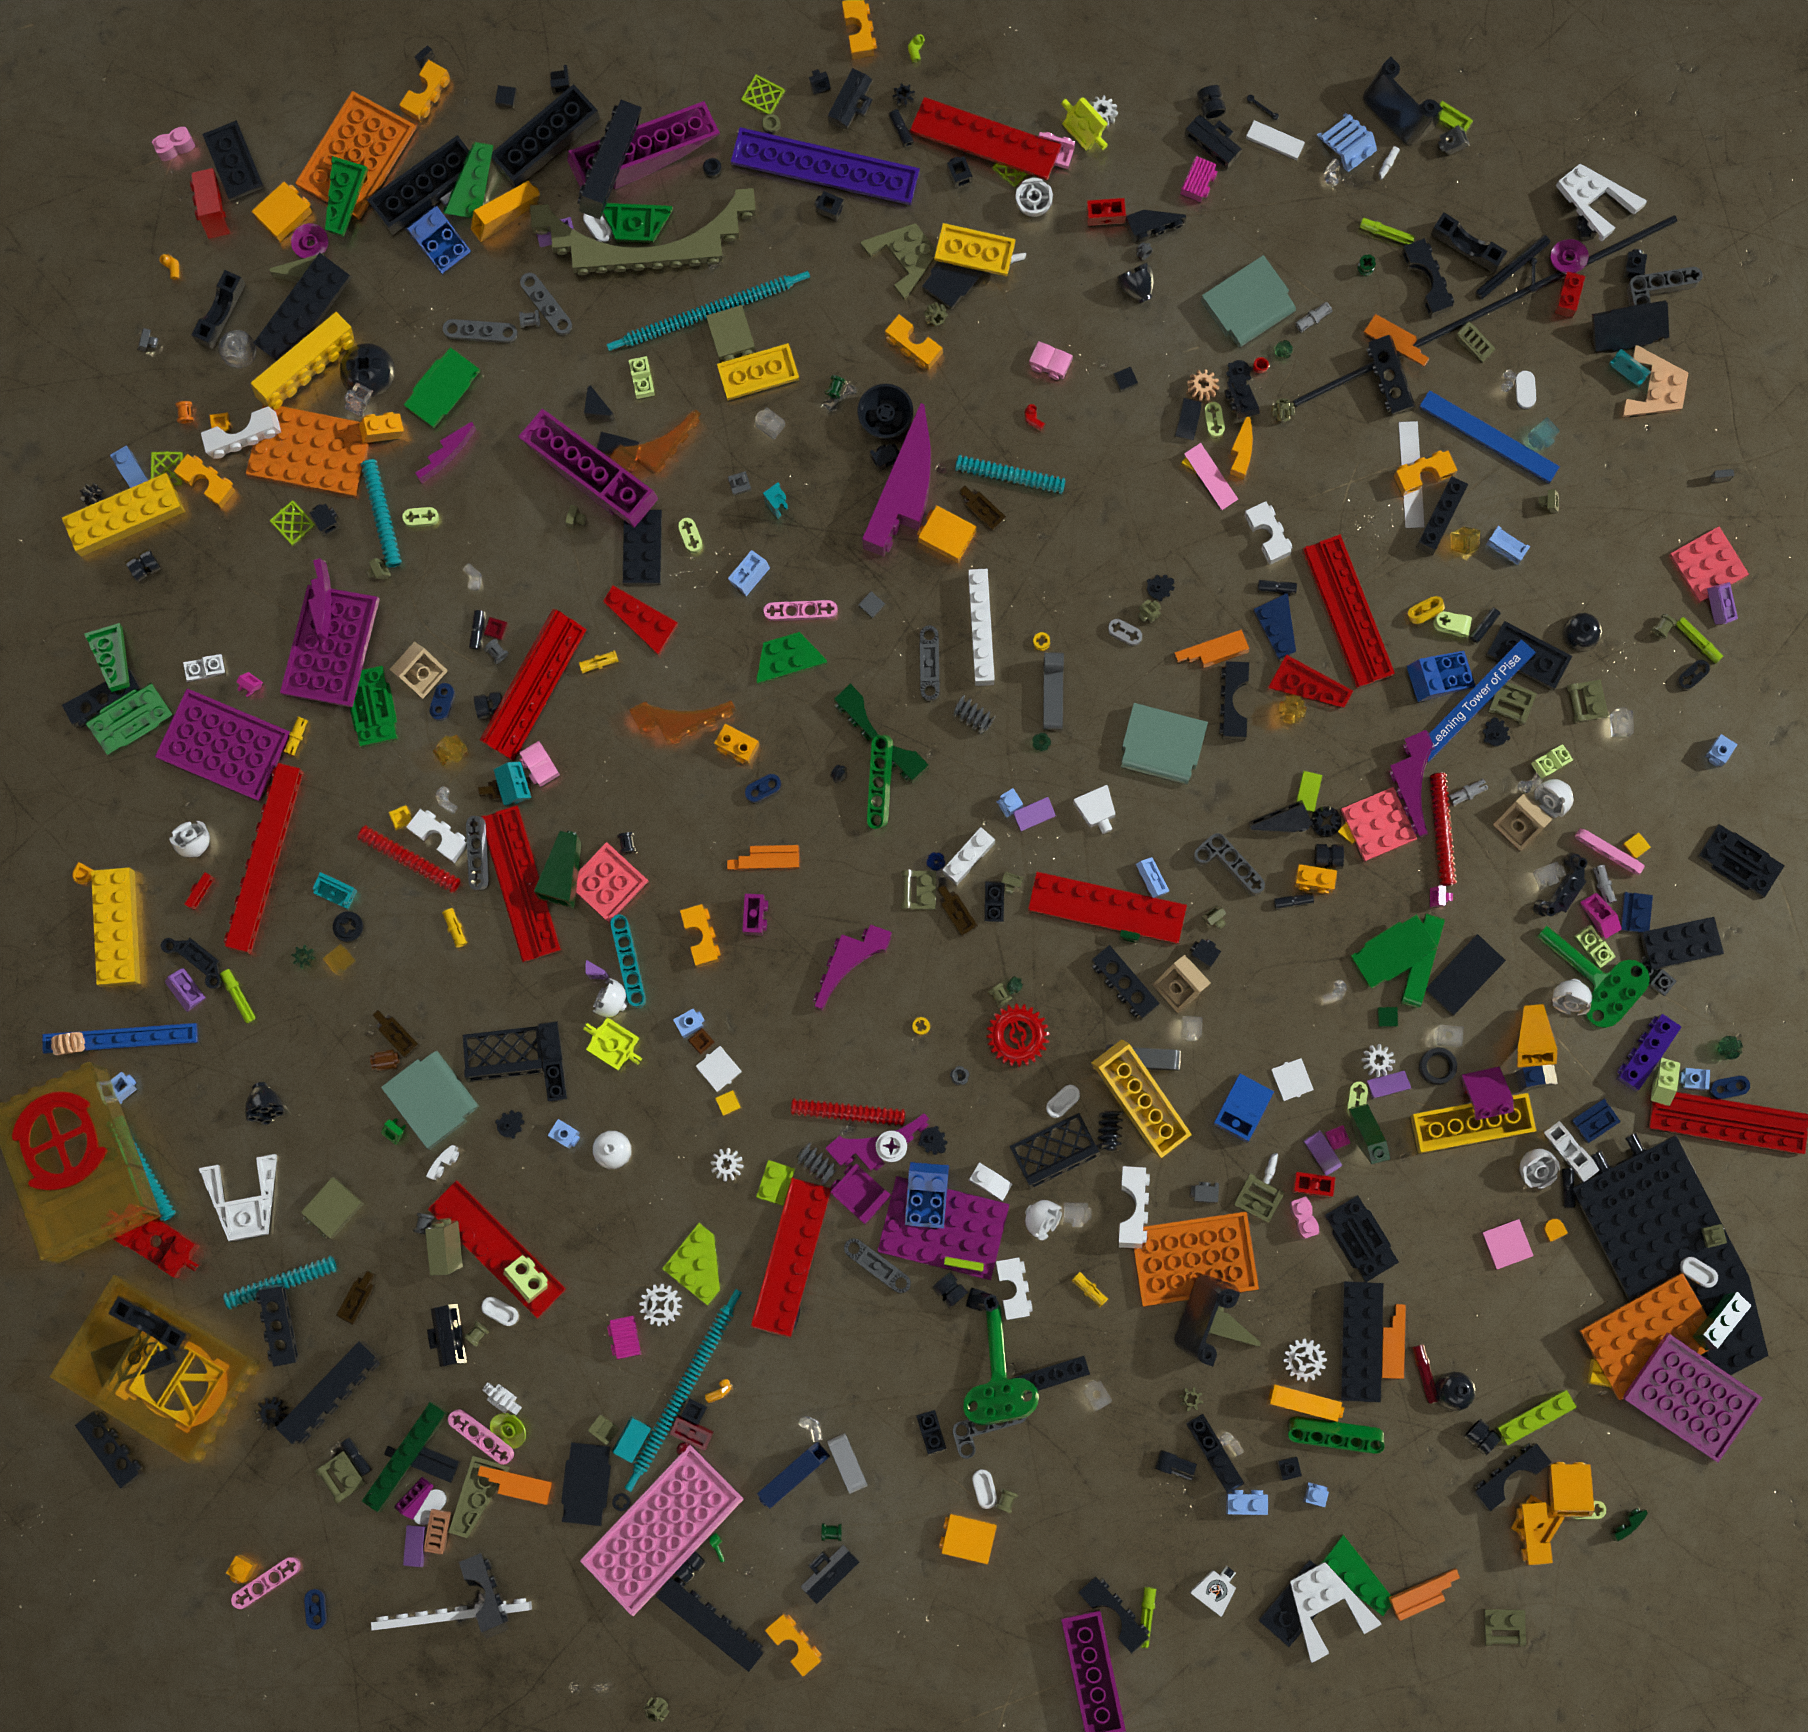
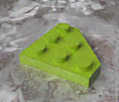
(696, 1264)

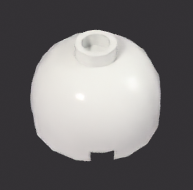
(1034, 197)
(1555, 797)
(190, 839)
(1572, 996)
(610, 999)
(611, 1149)
(1539, 1168)
(1042, 1217)

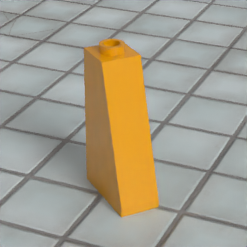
(503, 210)
(1536, 1039)
(1305, 1403)

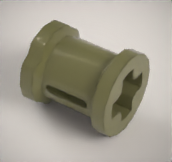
(1664, 626)
(1000, 995)
(476, 1333)
(1006, 1500)

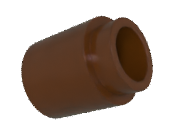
(384, 1060)

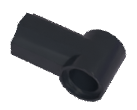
(981, 1300)
(1171, 1464)

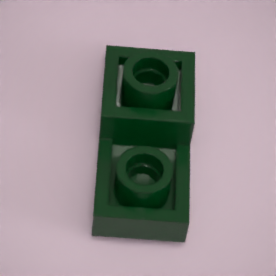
(1634, 1520)

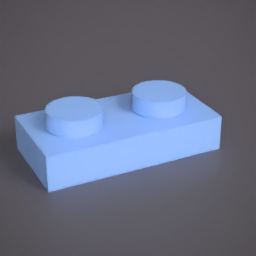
(1152, 877)

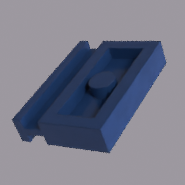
(1636, 912)
(1596, 1121)

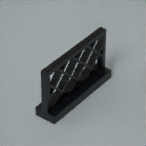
(507, 1069)
(1063, 1165)

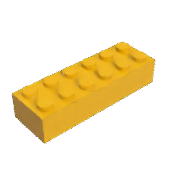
(303, 362)
(123, 514)
(115, 927)
(1141, 1098)
(1458, 1127)

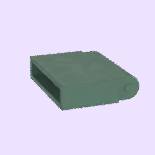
(1249, 302)
(1162, 743)
(430, 1099)

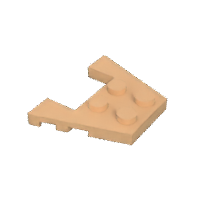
(1664, 389)

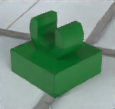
(392, 1131)

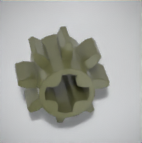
(935, 314)
(1283, 409)
(1149, 611)
(1185, 1397)
(656, 1709)

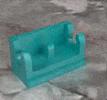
(1629, 367)
(773, 498)
(512, 783)
(334, 890)
(631, 1439)

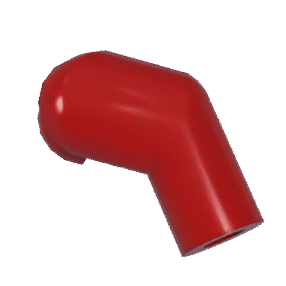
(1031, 417)

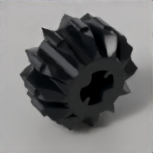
(271, 1405)

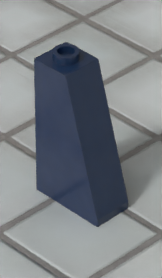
(793, 1475)

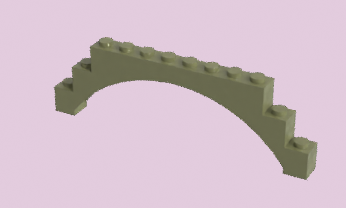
(600, 257)

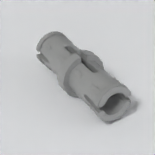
(1313, 317)
(1468, 792)
(1604, 884)

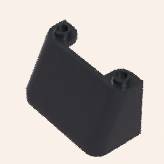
(1398, 108)
(1199, 1314)

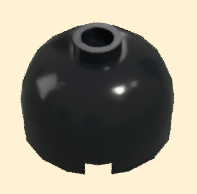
(1582, 632)
(1455, 1391)

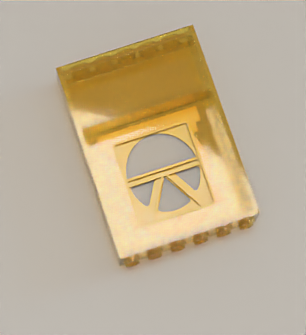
(107, 1363)

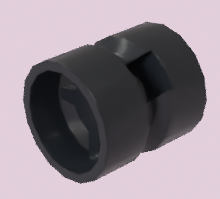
(1211, 102)
(143, 565)
(482, 704)
(1329, 856)
(949, 1290)
(1480, 1435)
(693, 1563)

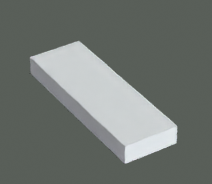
(1275, 140)

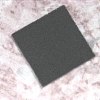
(1722, 475)
(871, 604)

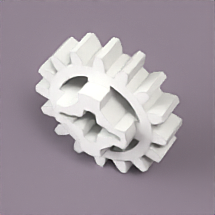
(655, 1298)
(1309, 1348)
(501, 1398)

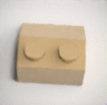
(418, 670)
(1522, 822)
(1181, 983)

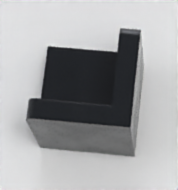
(560, 80)

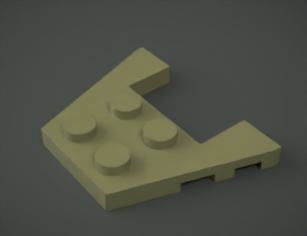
(910, 249)

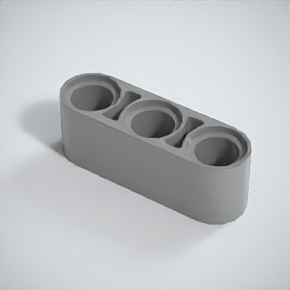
(847, 1463)

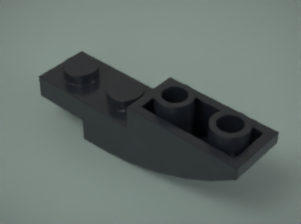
(553, 1061)
(1215, 1453)

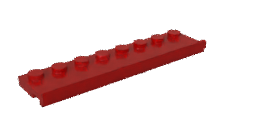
(985, 138)
(1348, 611)
(533, 684)
(517, 880)
(1107, 907)
(1732, 1122)
(493, 1244)
(791, 1258)

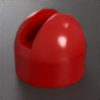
(1262, 364)

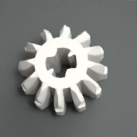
(1107, 107)
(1384, 1064)
(720, 1162)

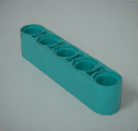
(623, 953)

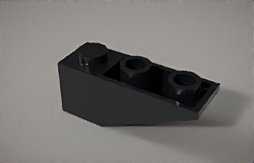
(1149, 222)

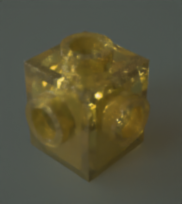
(1292, 716)
(450, 750)

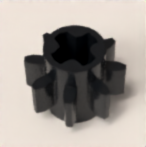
(903, 100)
(91, 494)

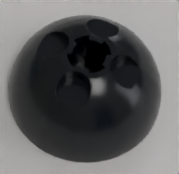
(375, 375)
(881, 402)

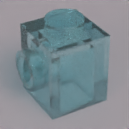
(1543, 434)

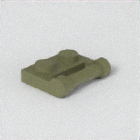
(1514, 696)
(1593, 699)
(925, 890)
(1256, 1203)
(345, 1472)
(1504, 1620)

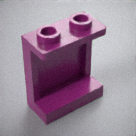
(1488, 1093)
(859, 1193)

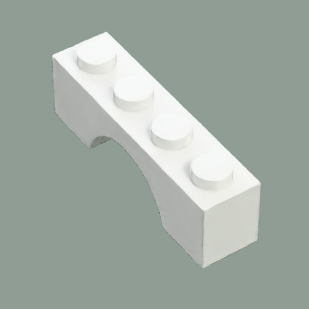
(262, 426)
(1131, 1231)

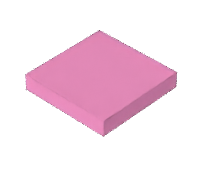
(1507, 1244)

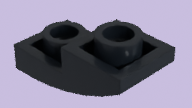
(1188, 418)
(608, 442)
(994, 901)
(931, 1432)

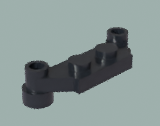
(1567, 890)
(198, 957)

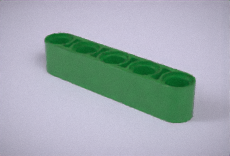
(885, 773)
(1420, 972)
(1336, 1435)

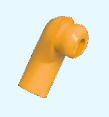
(172, 264)
(720, 1393)

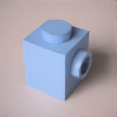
(1720, 751)
(689, 1022)
(564, 1134)

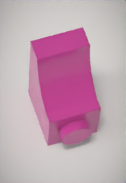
(1602, 915)

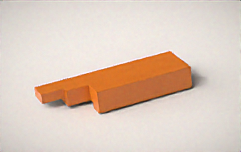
(1402, 339)
(1216, 650)
(767, 858)
(1394, 1345)
(518, 1485)
(1422, 1595)

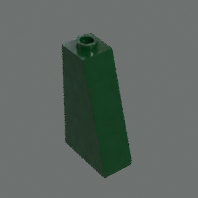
(561, 870)
(1368, 1134)

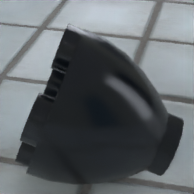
(1138, 284)
(263, 1104)

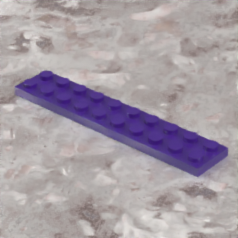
(825, 166)

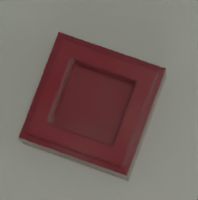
(495, 628)

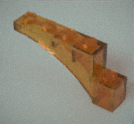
(655, 453)
(678, 723)

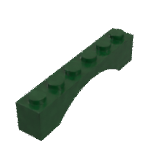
(907, 761)
(407, 1452)

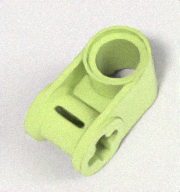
(1455, 624)

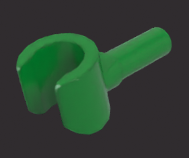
(714, 1541)

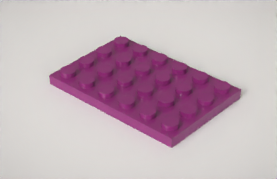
(332, 666)
(223, 745)
(969, 1233)
(1692, 1397)

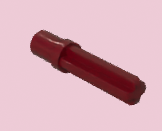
(1422, 1363)

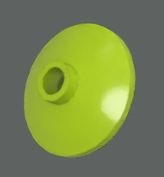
(508, 1429)

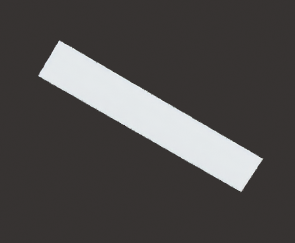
(1409, 454)

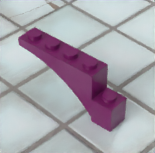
(1410, 775)
(848, 955)
(844, 1149)

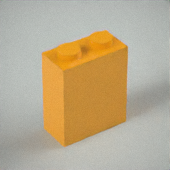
(282, 211)
(946, 533)
(1571, 1490)
(967, 1538)

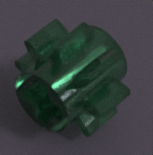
(306, 961)
(1730, 1047)

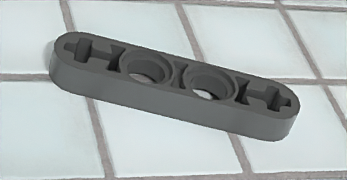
(473, 853)

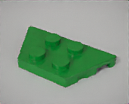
(636, 221)
(786, 657)

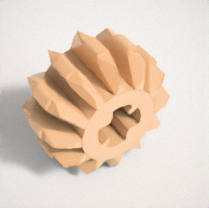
(1210, 385)
(67, 1043)

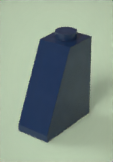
(1536, 1077)

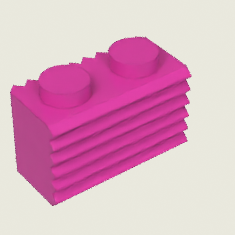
(1198, 179)
(624, 1337)

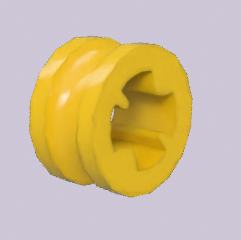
(1045, 646)
(926, 1023)

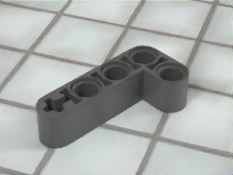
(1665, 285)
(1053, 690)
(1232, 867)
(1157, 1058)
(972, 1431)

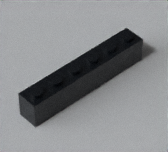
(710, 1624)

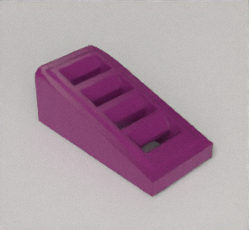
(414, 1498)

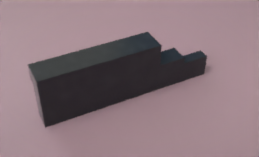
(432, 1463)

